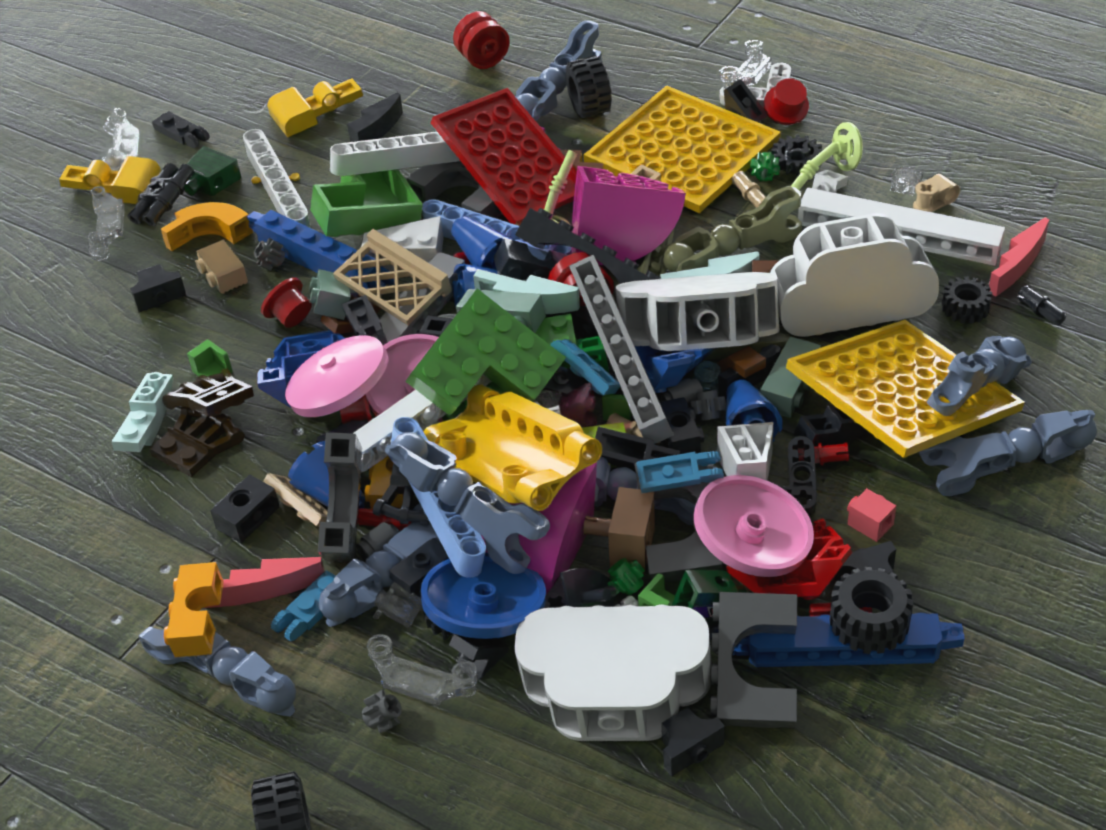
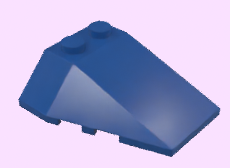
(288, 358)

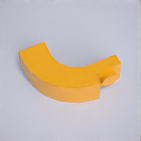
(206, 219)

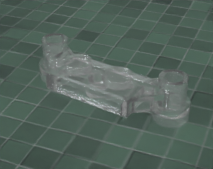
(752, 68)
(124, 141)
(109, 223)
(420, 680)

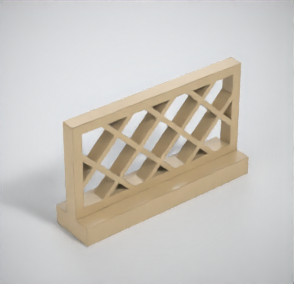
(408, 265)

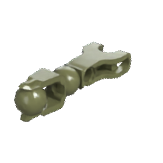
(749, 229)

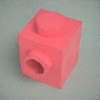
(871, 514)

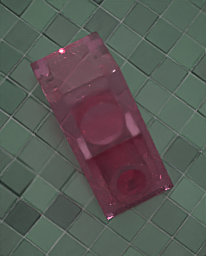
(579, 406)

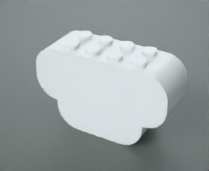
(853, 277)
(700, 310)
(614, 667)

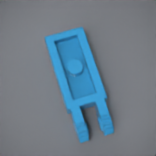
(586, 367)
(677, 471)
(303, 610)

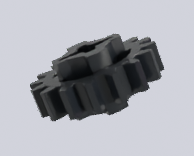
(796, 152)

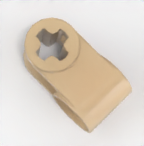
(935, 193)

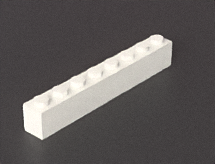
(933, 231)

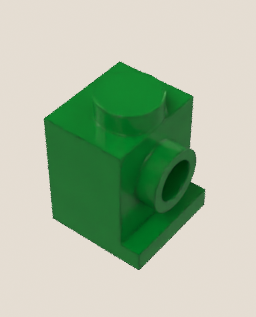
(595, 349)

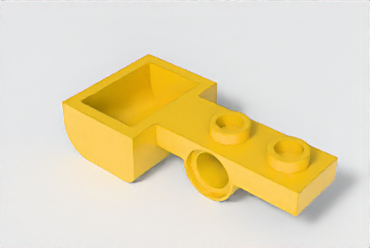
(297, 114)
(122, 184)

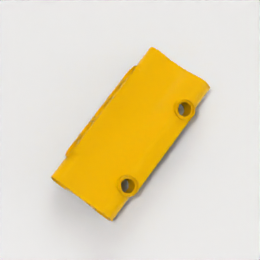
(515, 446)

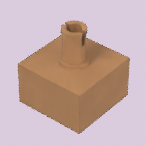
(630, 526)

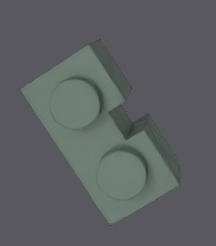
(328, 294)

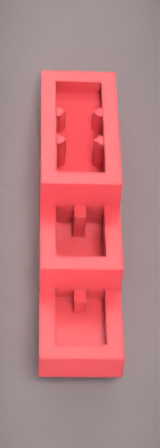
(1021, 254)
(272, 580)

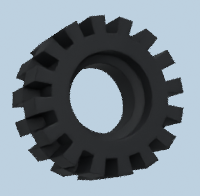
(966, 310)

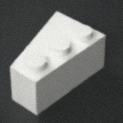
(420, 237)
(746, 449)

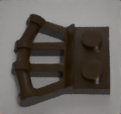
(209, 394)
(187, 452)

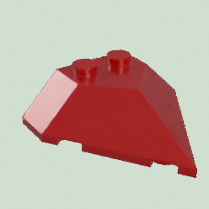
(812, 576)

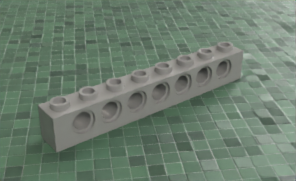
(621, 351)

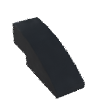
(376, 119)
(829, 428)
(627, 449)

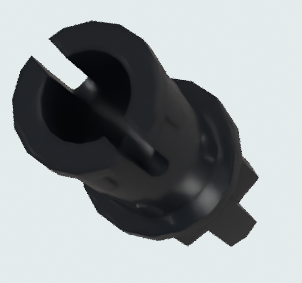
(1041, 305)

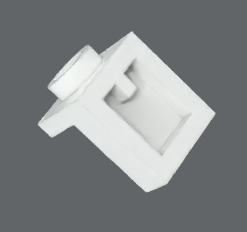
(829, 181)

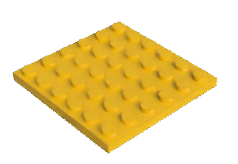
(687, 142)
(886, 383)

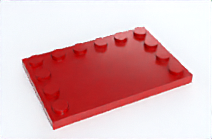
(505, 153)

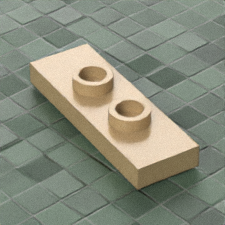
(307, 507)

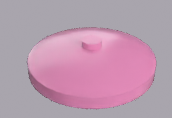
(403, 357)
(336, 376)
(753, 525)

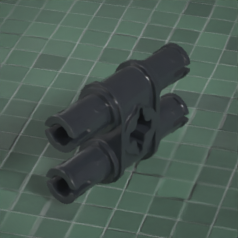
(161, 194)

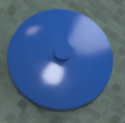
(483, 604)

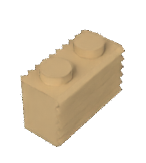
(221, 266)

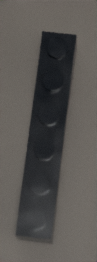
(541, 230)

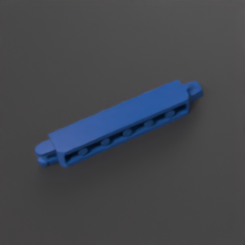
(309, 246)
(818, 646)

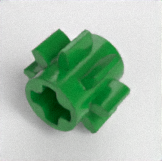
(765, 166)
(626, 576)

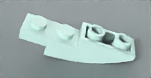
(725, 265)
(555, 295)
(145, 414)

